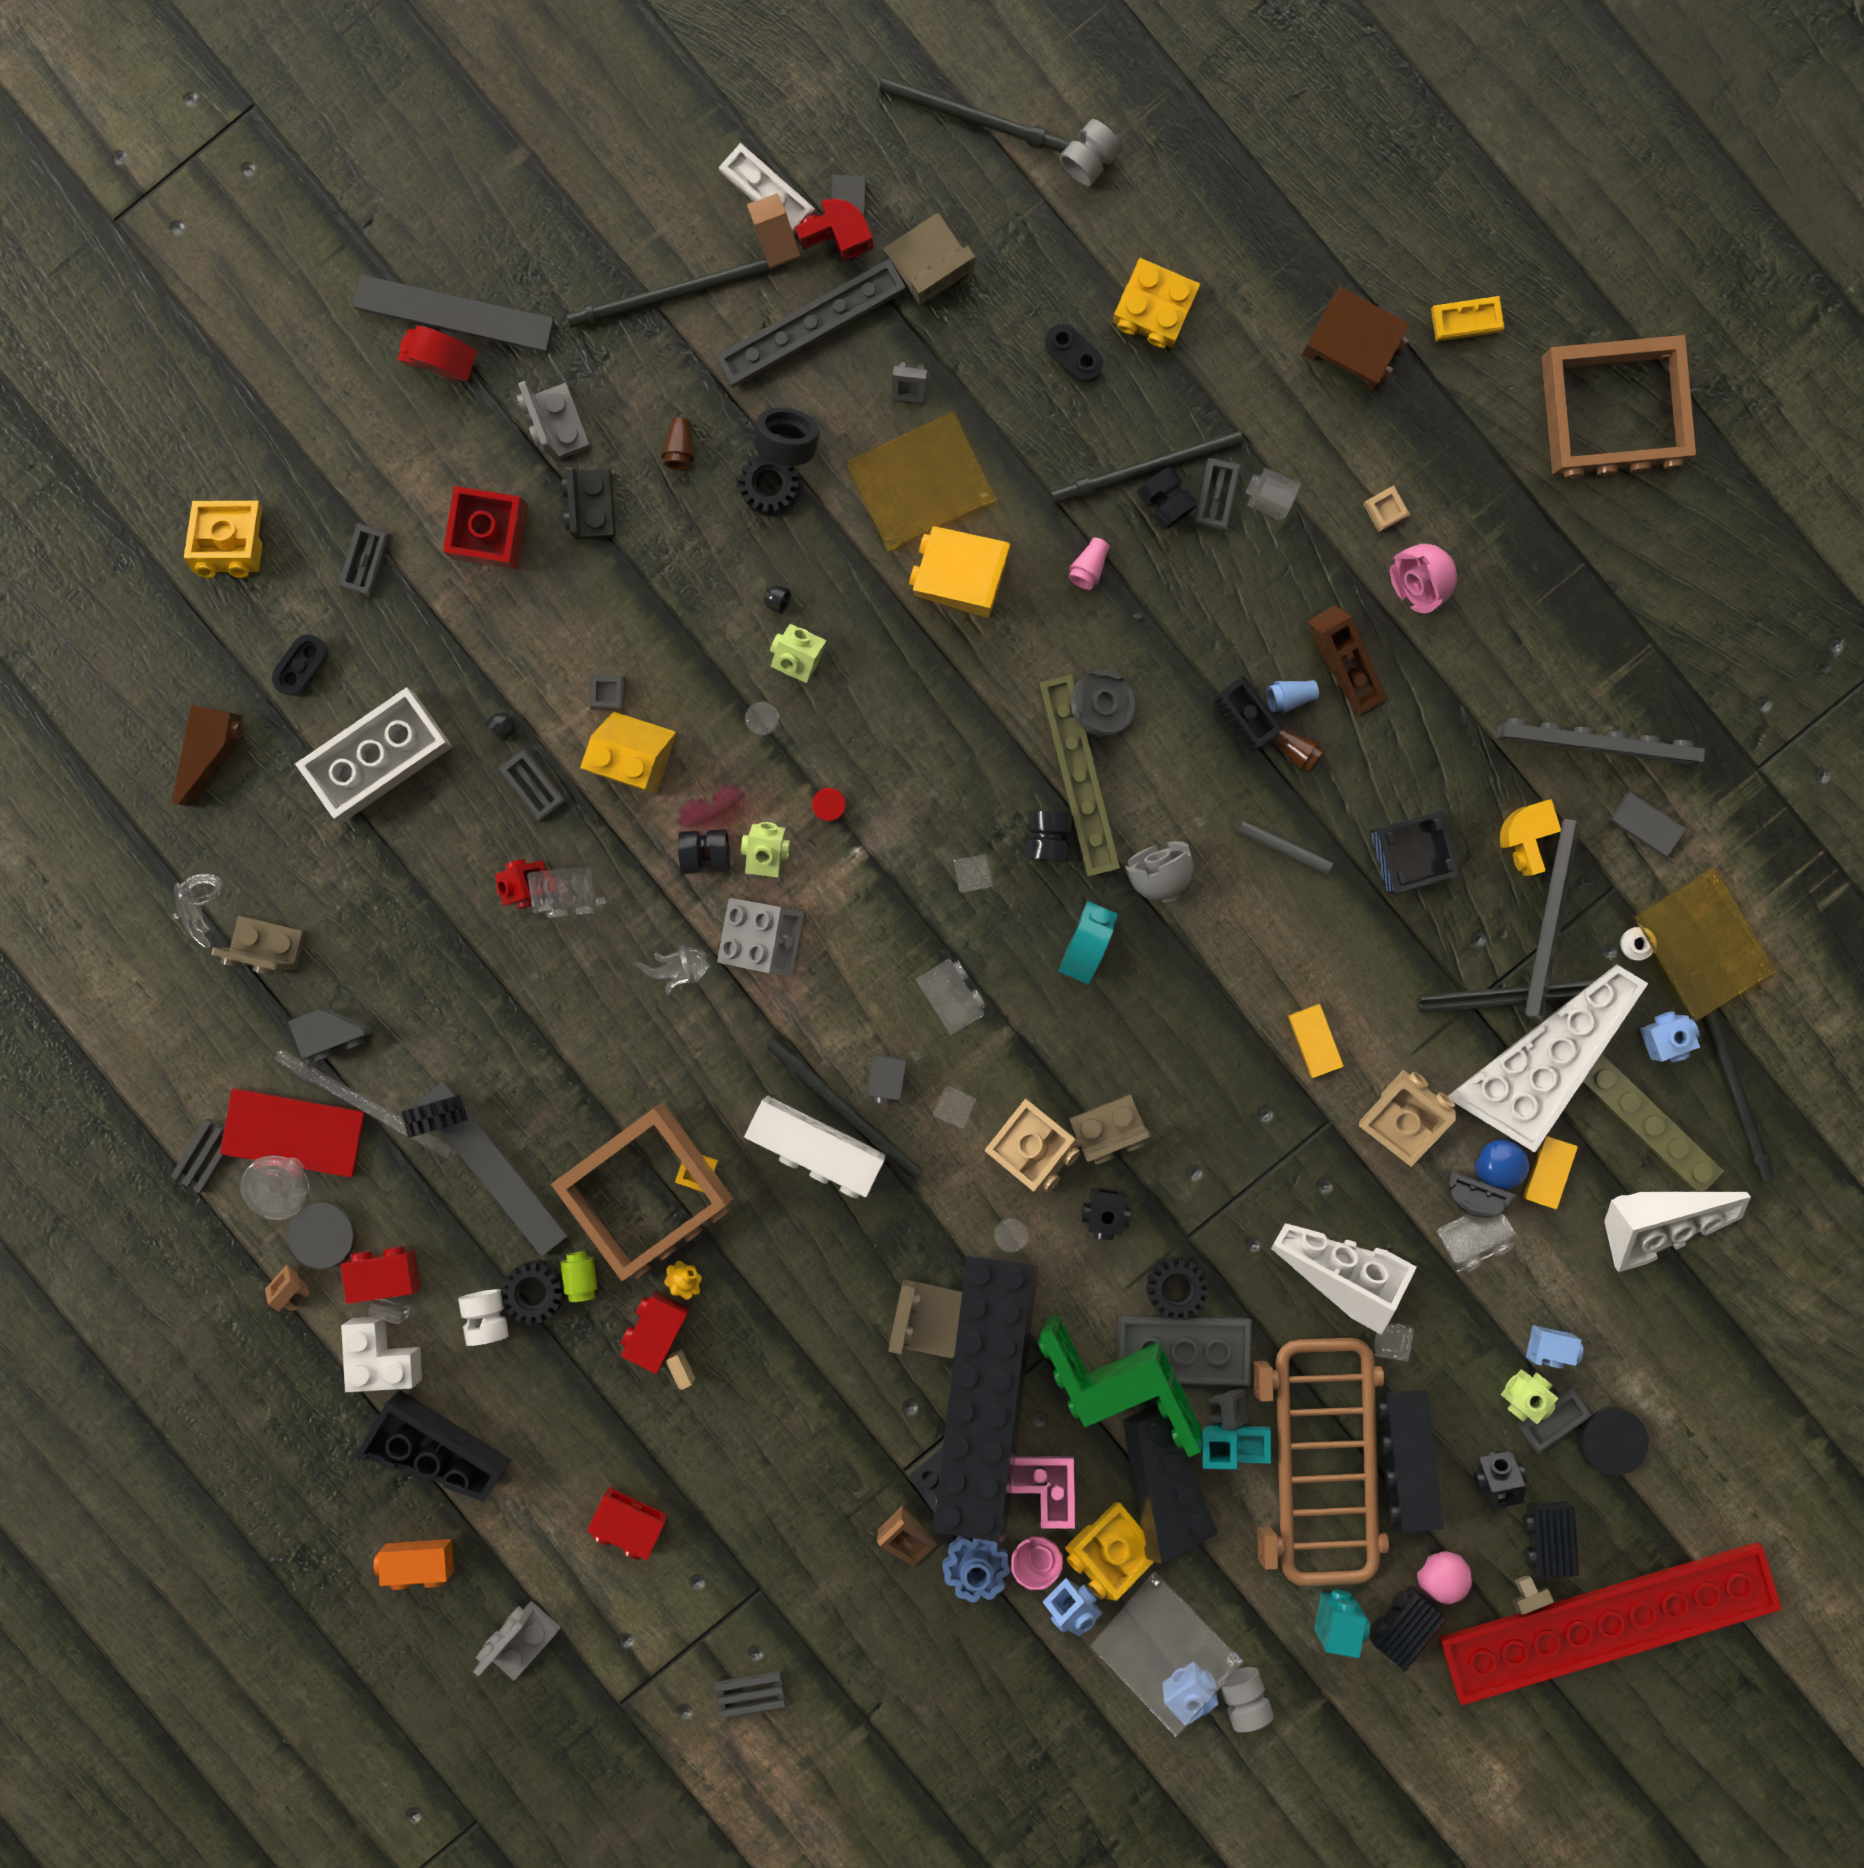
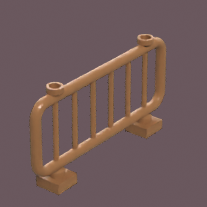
(1273, 1547)

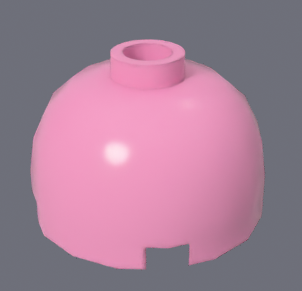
(1424, 576)

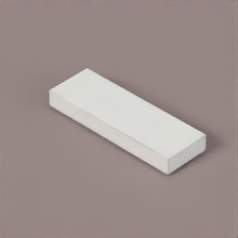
(760, 181)

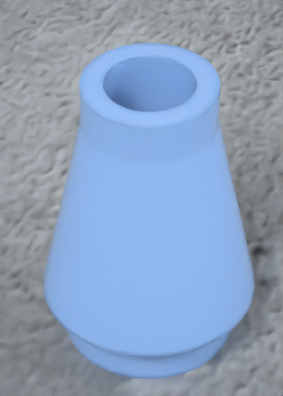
(1288, 695)

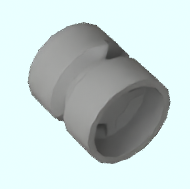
(1086, 157)
(1246, 1701)

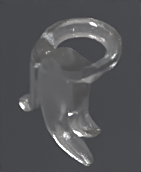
(189, 904)
(682, 966)

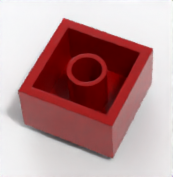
(485, 527)

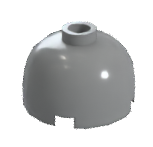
(1163, 872)

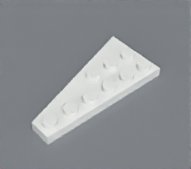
(1541, 1072)

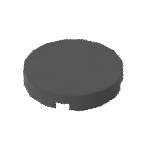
(1103, 703)
(321, 1235)

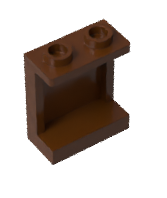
(1358, 338)

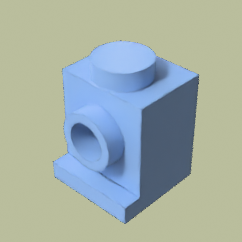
(1554, 1347)

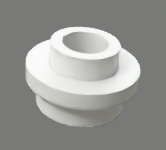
(1628, 947)

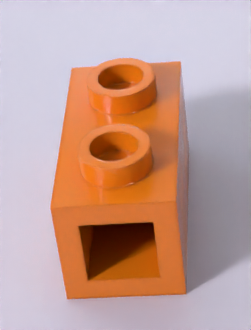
(414, 1563)

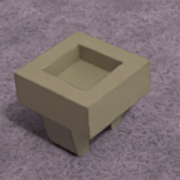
(1531, 1597)

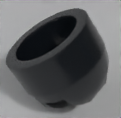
(778, 598)
(501, 725)

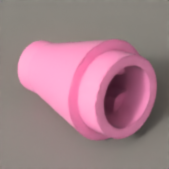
(1088, 567)

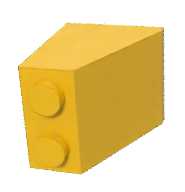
(960, 570)
(629, 752)

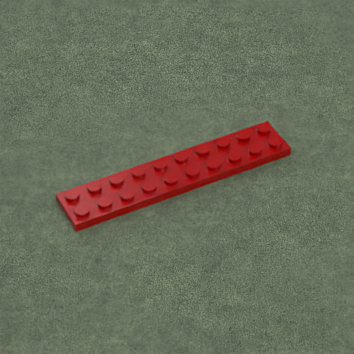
(1610, 1623)

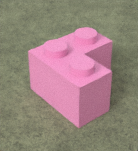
(1054, 1480)

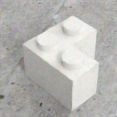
(370, 1363)

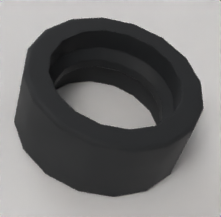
(782, 450)

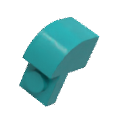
(1088, 943)
(1228, 1447)

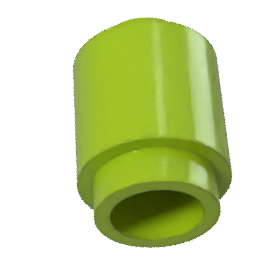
(579, 1277)

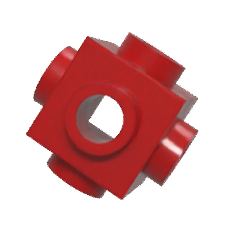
(513, 883)

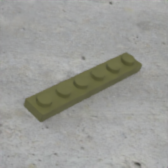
(1079, 778)
(1651, 1125)

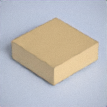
(1386, 508)
(680, 1369)

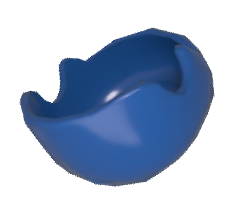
(1502, 1164)

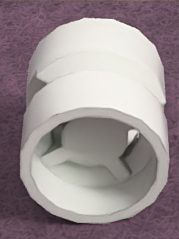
(483, 1317)

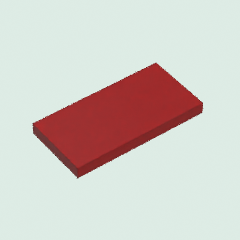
(273, 1125)

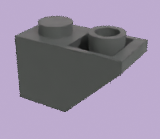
(325, 1030)

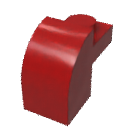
(840, 222)
(437, 353)

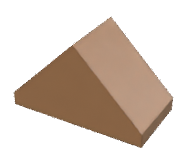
(774, 230)
(905, 1537)

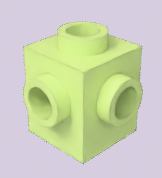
(797, 652)
(765, 849)
(1529, 1397)

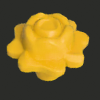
(683, 1280)

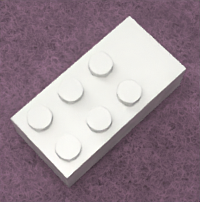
(373, 755)
(816, 1147)

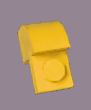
(1523, 829)

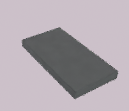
(1197, 1348)

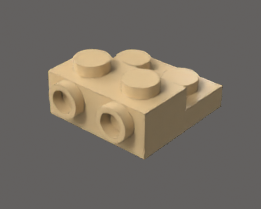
(1409, 1117)
(1034, 1148)

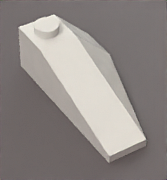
(1654, 1221)
(1355, 1279)

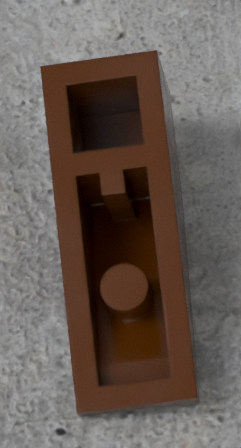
(1347, 658)
(206, 746)

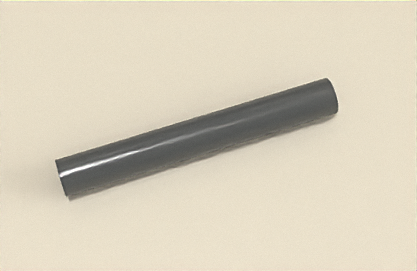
(1285, 847)

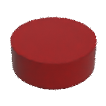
(828, 804)

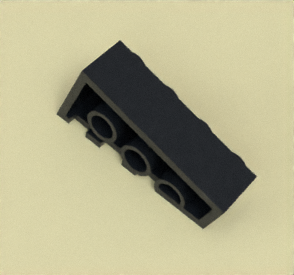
(432, 1448)
(1410, 1461)
(1166, 1488)

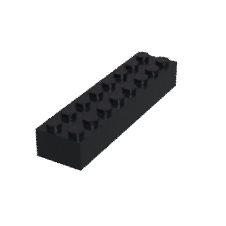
(985, 1399)

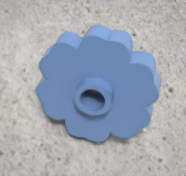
(970, 1582)

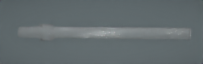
(309, 1072)

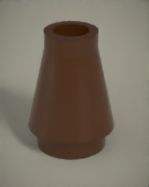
(678, 445)
(1299, 749)

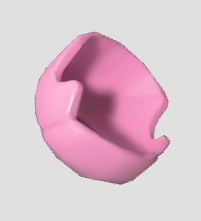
(1036, 1563)
(1445, 1578)

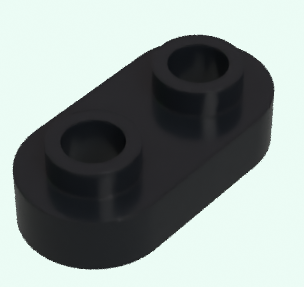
(1073, 352)
(297, 662)

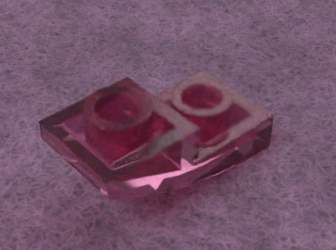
(699, 812)

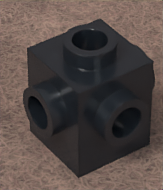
(1100, 1202)
(1501, 1479)

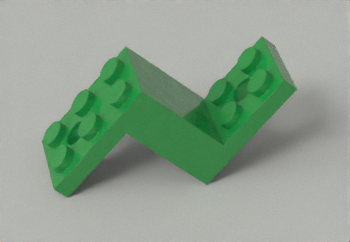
(1120, 1385)

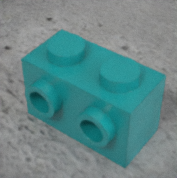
(1341, 1623)

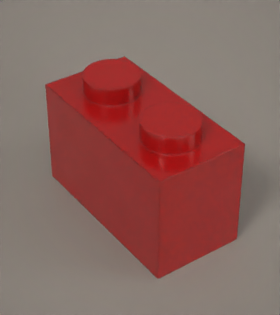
(381, 1275)
(654, 1332)
(627, 1524)

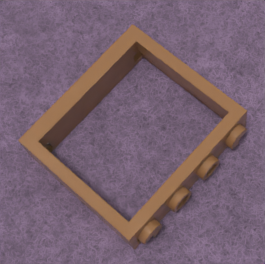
(1617, 352)
(691, 1159)

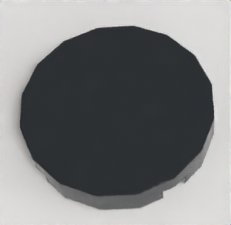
(1614, 1441)

